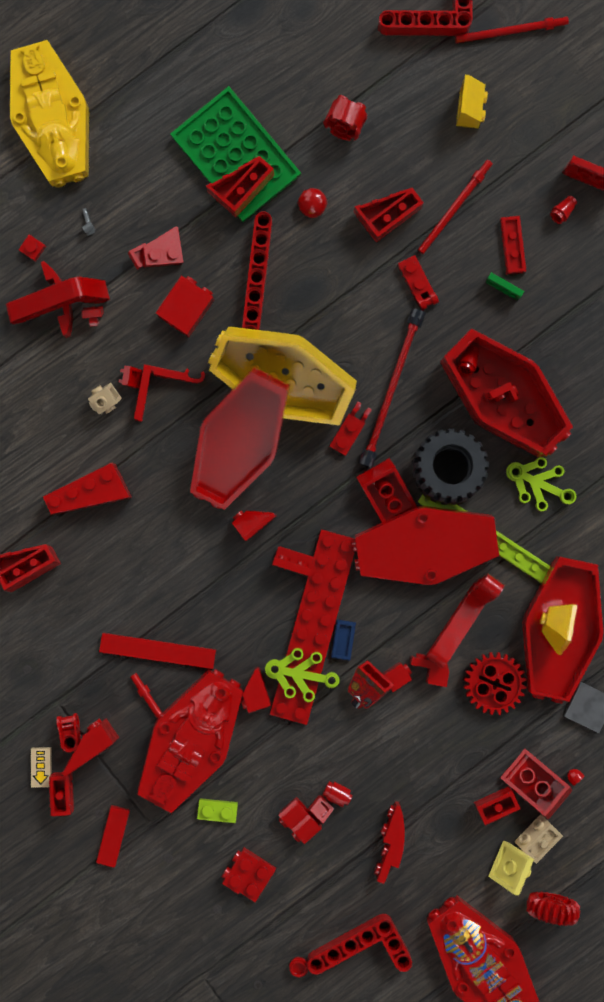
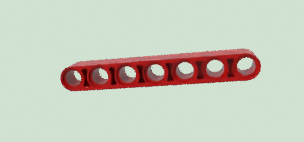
(257, 269)

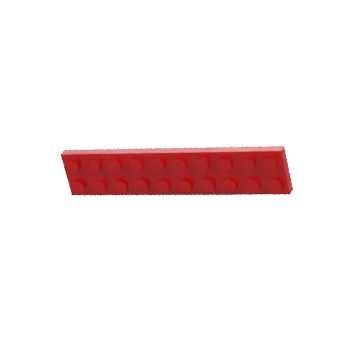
(316, 620)

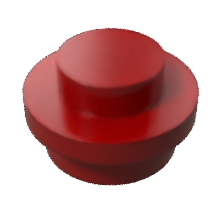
(298, 967)

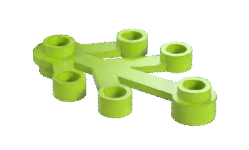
(537, 482)
(299, 674)

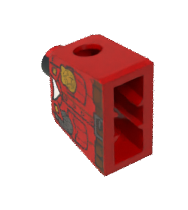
(368, 686)

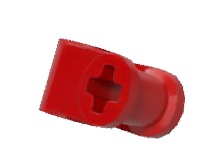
(69, 730)

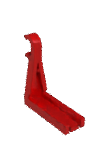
(158, 372)

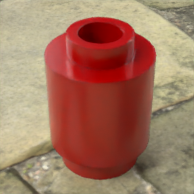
(337, 794)

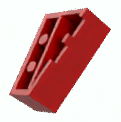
(240, 187)
(388, 213)
(26, 565)

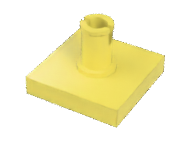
(511, 868)

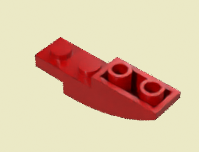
(394, 835)

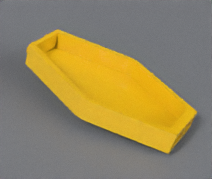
(49, 113)

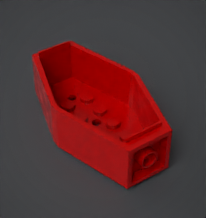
(506, 419)

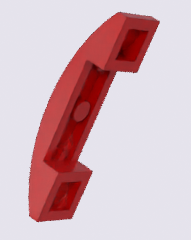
(66, 320)

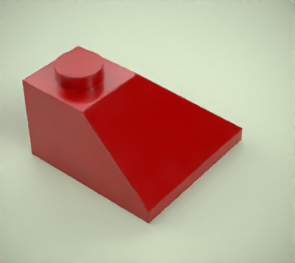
(251, 522)

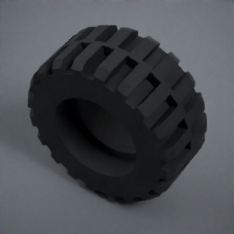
(470, 452)

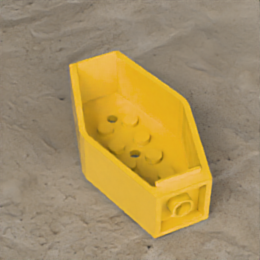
(306, 370)

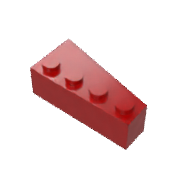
(91, 490)

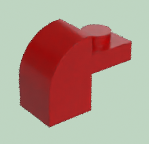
(435, 674)

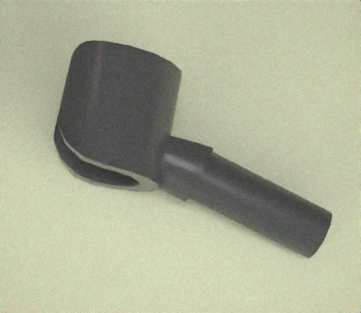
(88, 228)

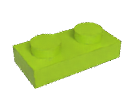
(217, 810)

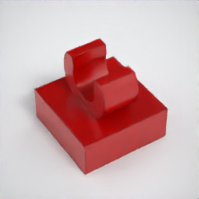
(93, 314)
(131, 377)

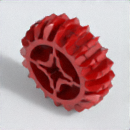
(553, 908)

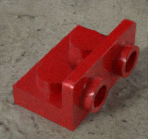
(293, 561)

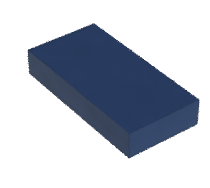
(343, 639)

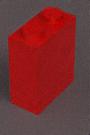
(185, 305)

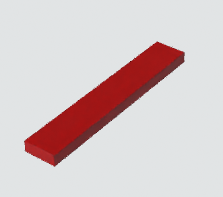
(157, 650)

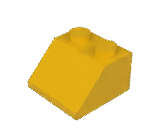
(471, 102)

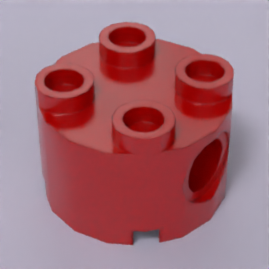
(345, 118)

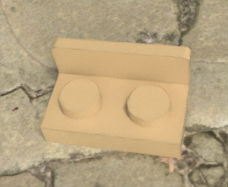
(538, 838)

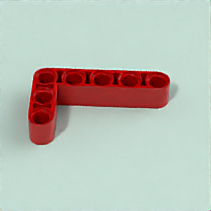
(432, 17)
(57, 296)
(480, 593)
(361, 943)

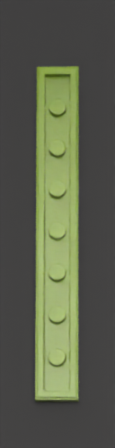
(507, 549)

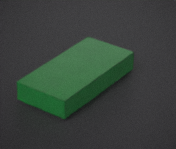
(504, 286)

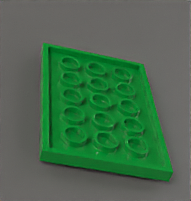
(228, 136)

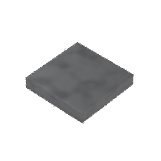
(586, 707)

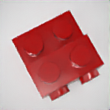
(248, 874)

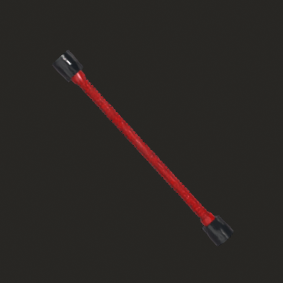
(414, 320)

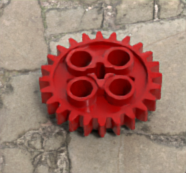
(488, 698)

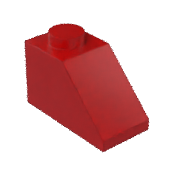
(255, 694)

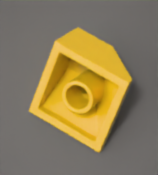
(558, 626)

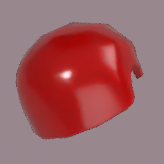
(312, 202)

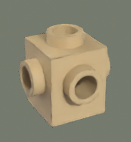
(104, 398)

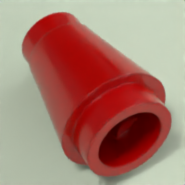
(563, 210)
(468, 362)

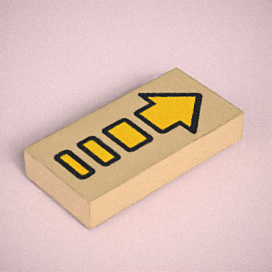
(41, 766)

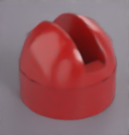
(575, 776)

